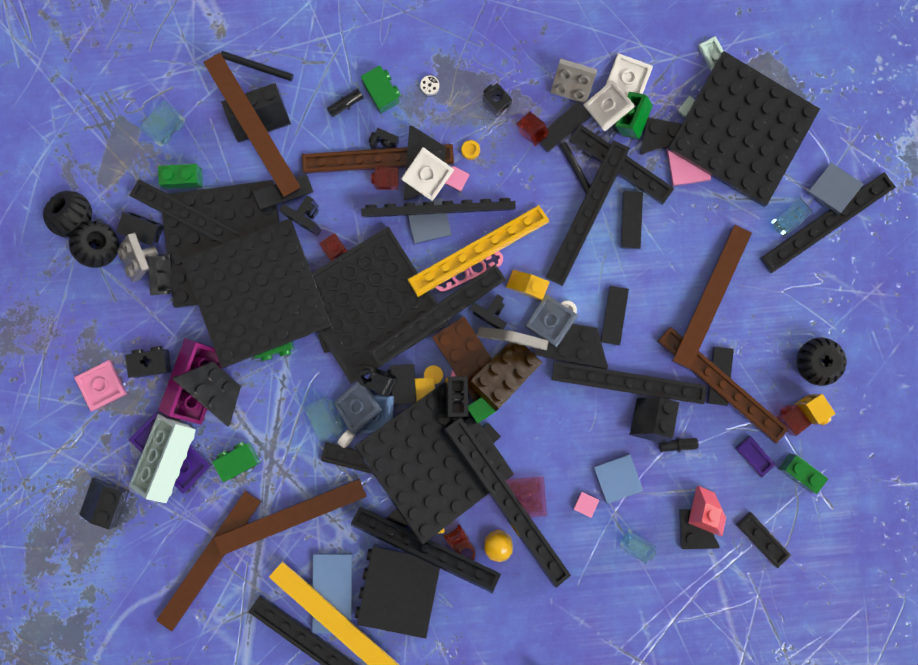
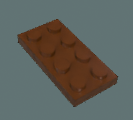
(463, 351)

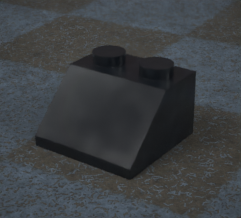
(654, 419)
(103, 504)

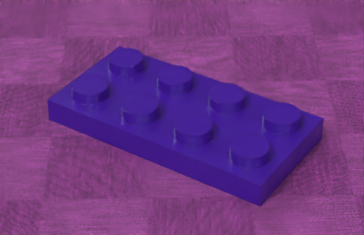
(192, 467)

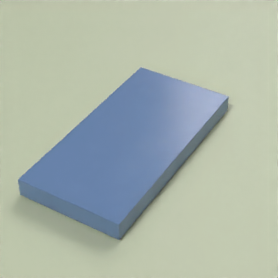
(334, 582)

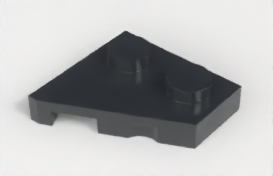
(658, 135)
(694, 537)

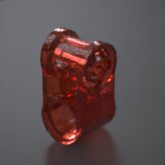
(460, 542)

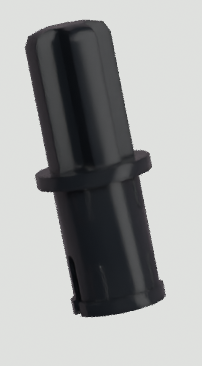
(345, 102)
(680, 444)

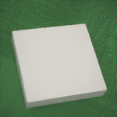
(629, 74)
(609, 105)
(427, 174)

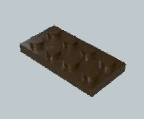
(505, 374)

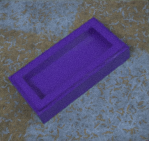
(755, 456)

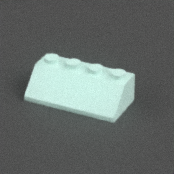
(162, 459)

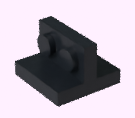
(303, 216)
(489, 315)

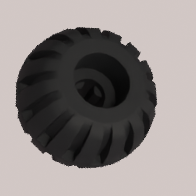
(66, 212)
(103, 237)
(810, 363)

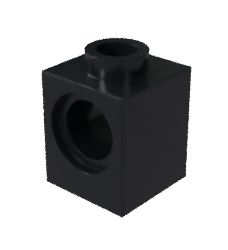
(500, 106)

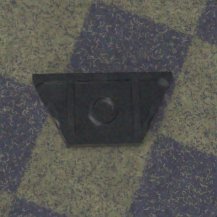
(417, 141)
(578, 346)
(211, 389)

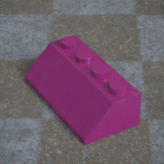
(176, 400)

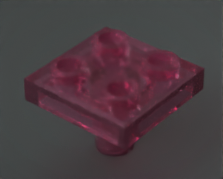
(530, 493)

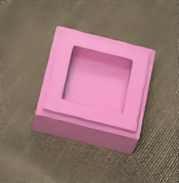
(457, 179)
(586, 504)

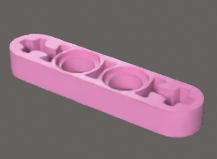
(470, 274)

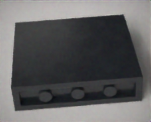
(397, 592)

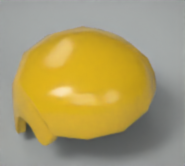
(498, 545)

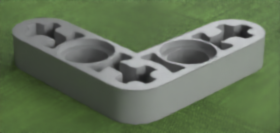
(514, 337)

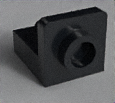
(386, 138)

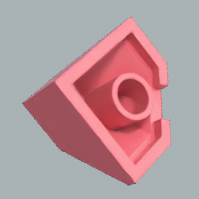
(707, 512)

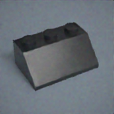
(268, 106)

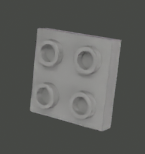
(573, 81)
(134, 257)

